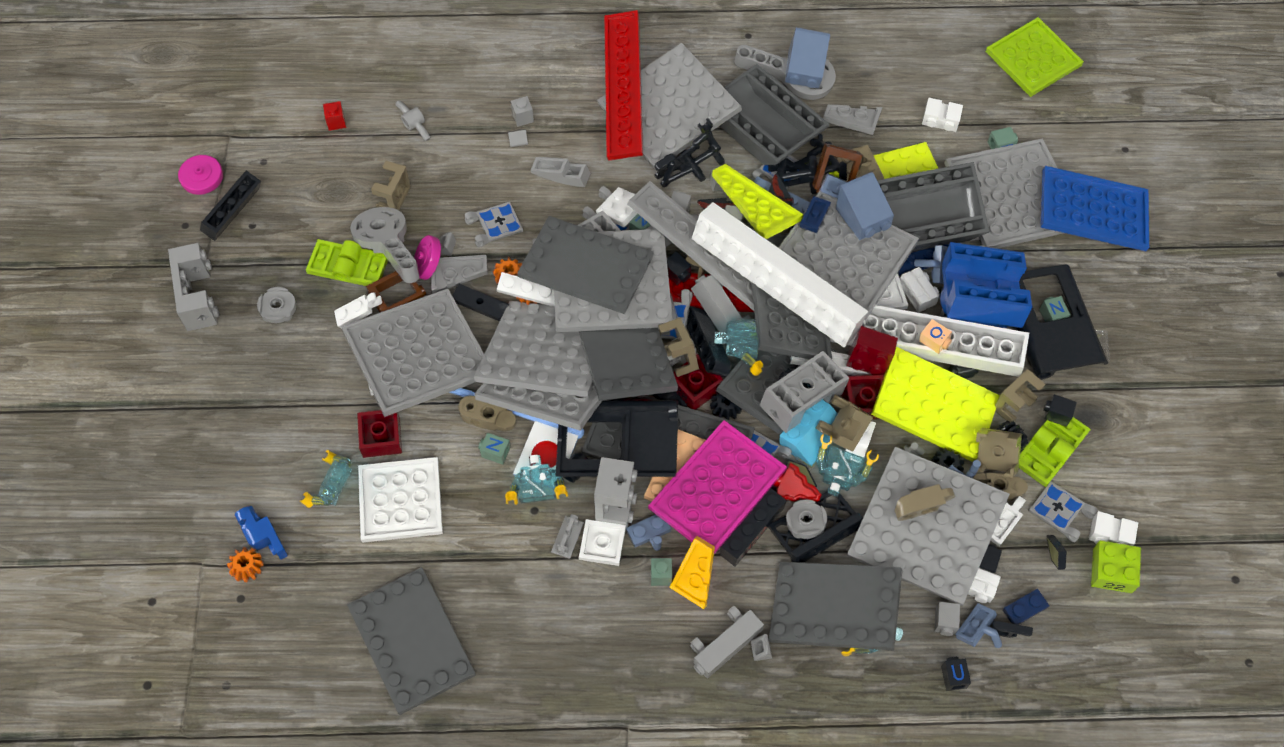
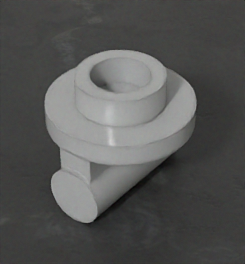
(914, 449)

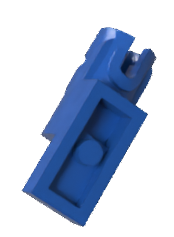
(259, 531)

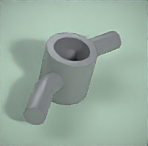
(413, 119)

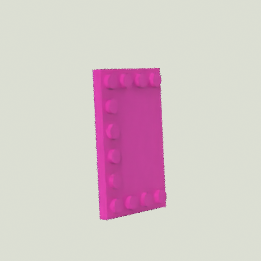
(717, 486)

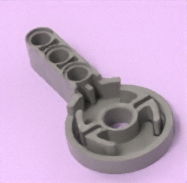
(776, 66)
(384, 233)

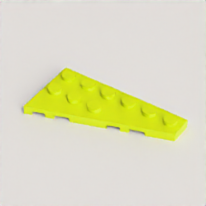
(760, 208)

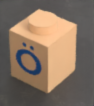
(936, 336)

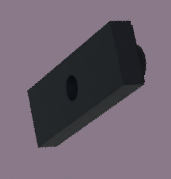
(471, 299)

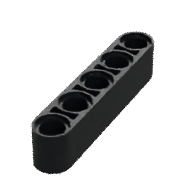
(702, 334)

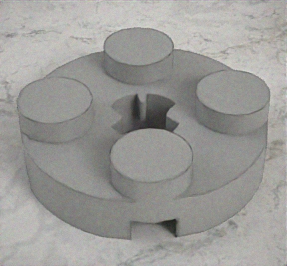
(279, 314)
(806, 529)

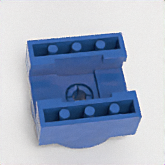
(984, 286)

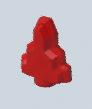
(794, 485)

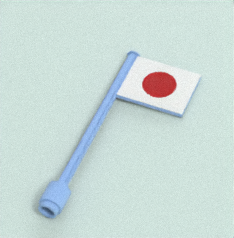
(541, 439)

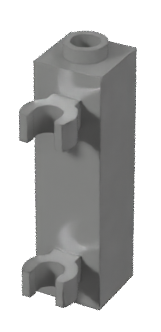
(715, 302)
(727, 644)

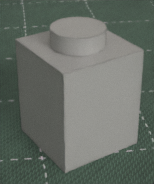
(522, 111)
(947, 618)

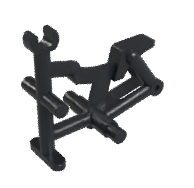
(686, 162)
(807, 173)

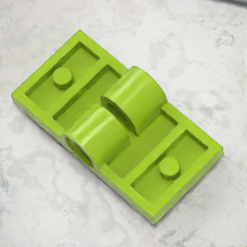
(346, 262)
(1051, 449)

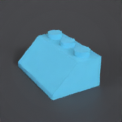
(805, 438)

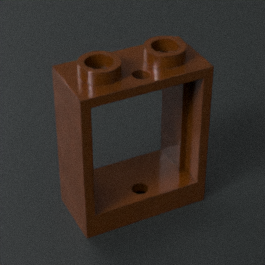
(839, 152)
(389, 281)

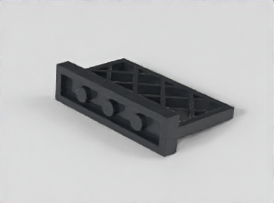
(825, 540)

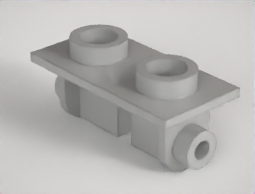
(567, 536)

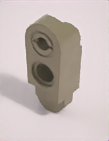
(501, 419)
(1014, 486)
(922, 502)

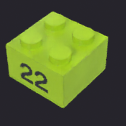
(1116, 567)

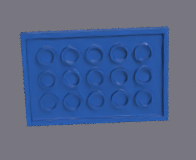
(1095, 208)

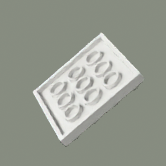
(400, 499)

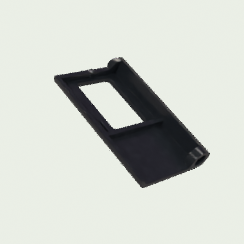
(1061, 342)
(647, 438)

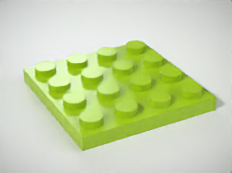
(1034, 56)

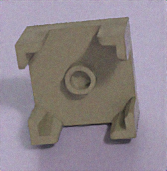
(396, 189)
(681, 346)
(1018, 394)
(848, 425)
(999, 451)

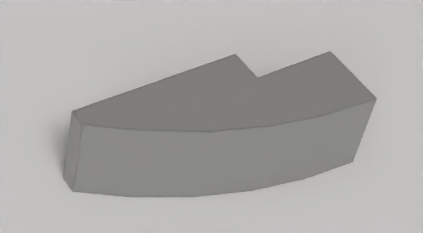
(561, 171)

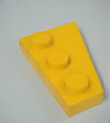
(695, 573)

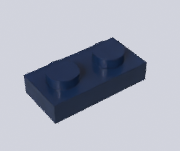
(815, 214)
(1026, 607)

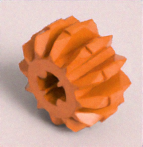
(508, 267)
(253, 566)

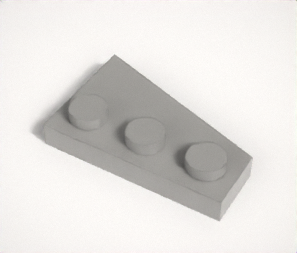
(857, 119)
(457, 270)

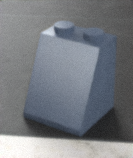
(807, 58)
(864, 206)

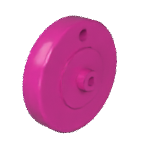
(200, 174)
(427, 256)

